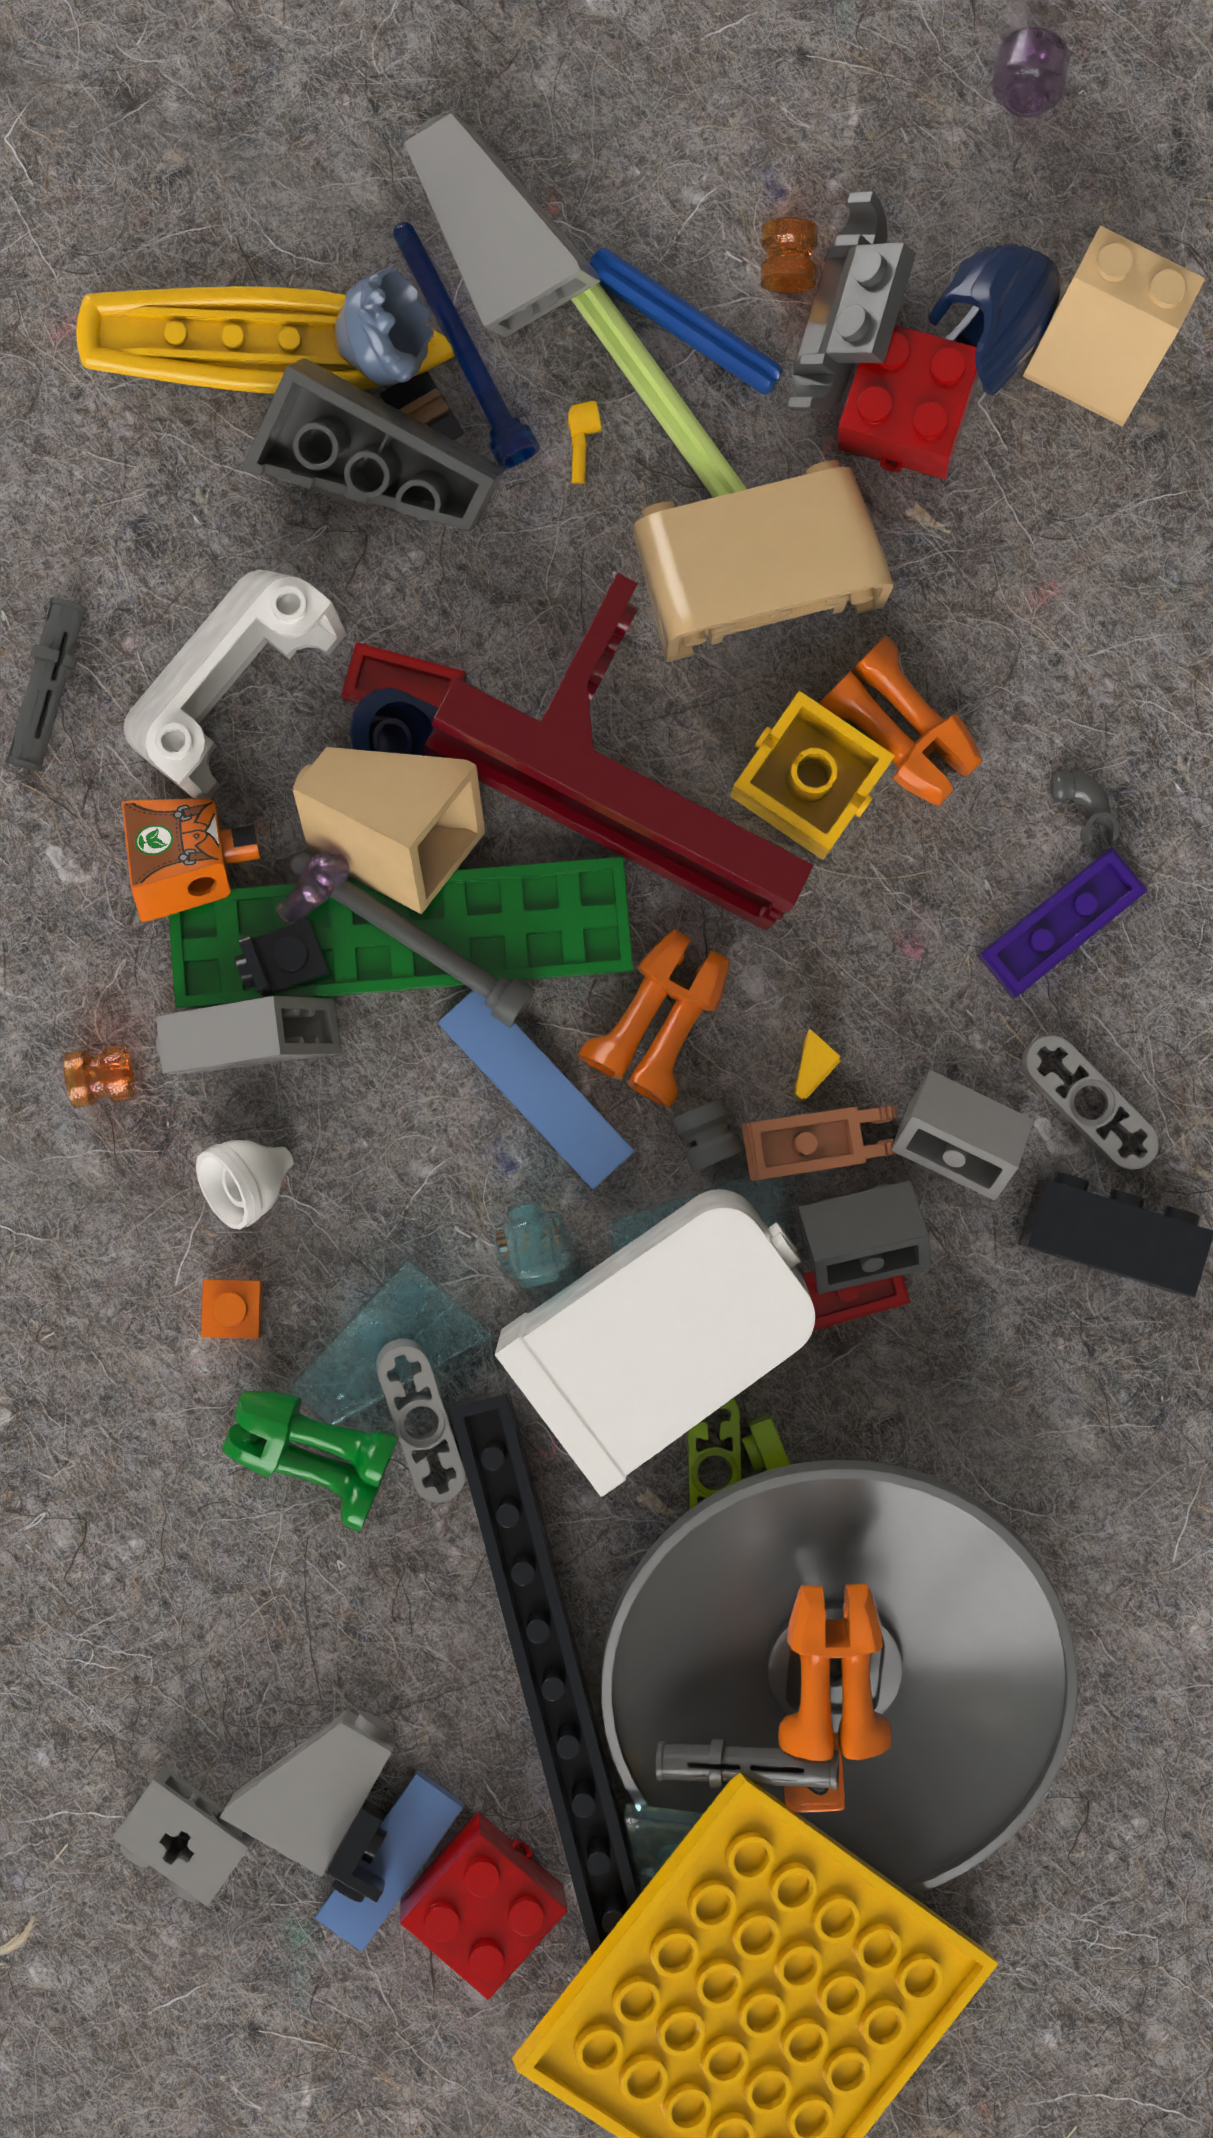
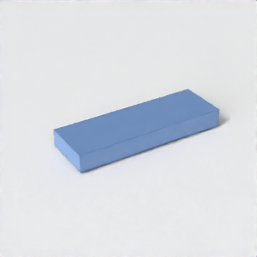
(413, 1831)

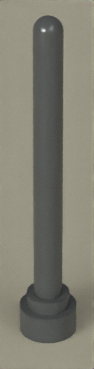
(502, 995)

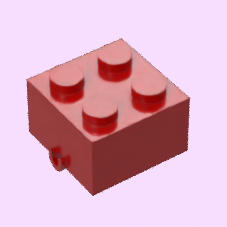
(910, 403)
(483, 1905)

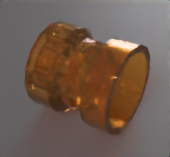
(789, 251)
(101, 1076)

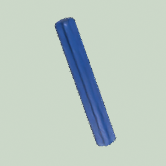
(686, 322)

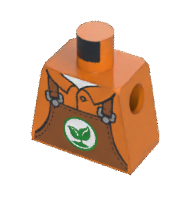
(181, 854)

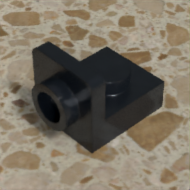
(281, 959)
(363, 1843)

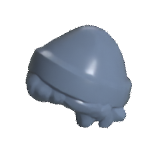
(384, 328)

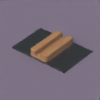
(425, 403)

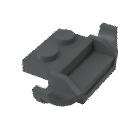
(852, 306)

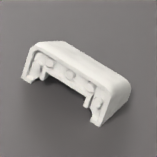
(255, 612)

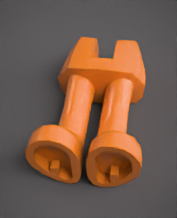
(946, 737)
(654, 1073)
(817, 1639)

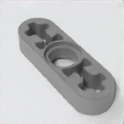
(1110, 1142)
(448, 1452)

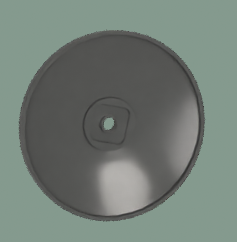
(967, 1673)

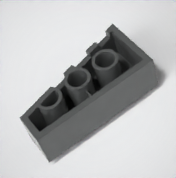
(360, 447)

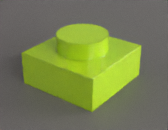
(764, 1444)

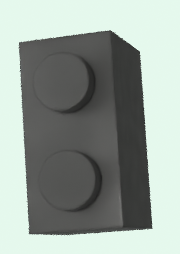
(864, 1236)

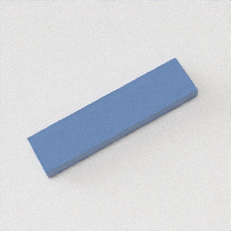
(537, 1089)

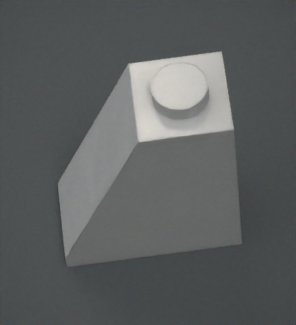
(247, 1034)
(314, 1790)

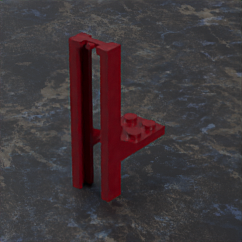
(562, 777)

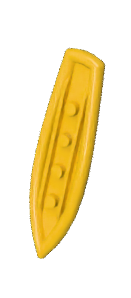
(220, 336)

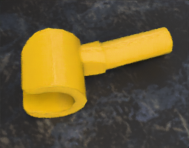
(582, 421)

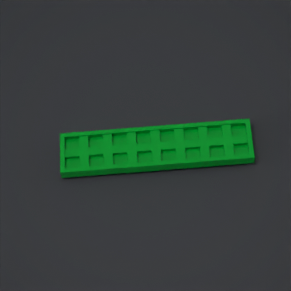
(504, 918)

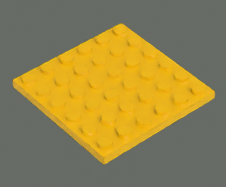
(755, 1989)

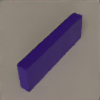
(1062, 923)

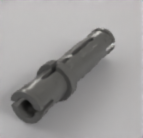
(46, 683)
(676, 1763)

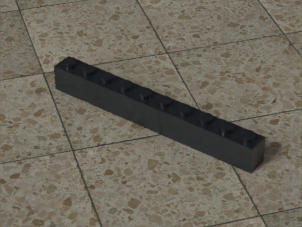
(547, 1660)

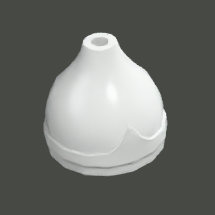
(242, 1179)

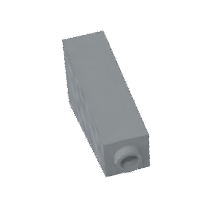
(497, 232)

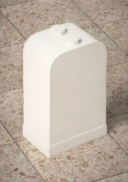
(660, 1334)

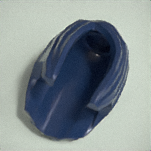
(1012, 306)

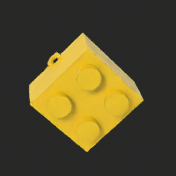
(811, 775)

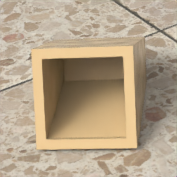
(1113, 326)
(393, 818)

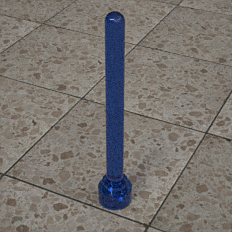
(511, 440)

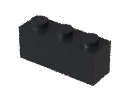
(1117, 1234)

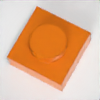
(232, 1308)

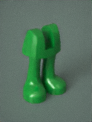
(265, 1445)

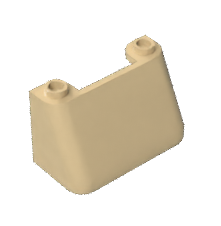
(760, 557)

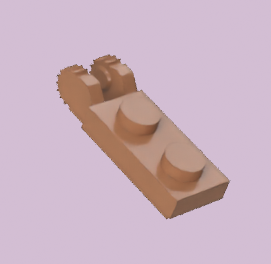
(813, 1141)

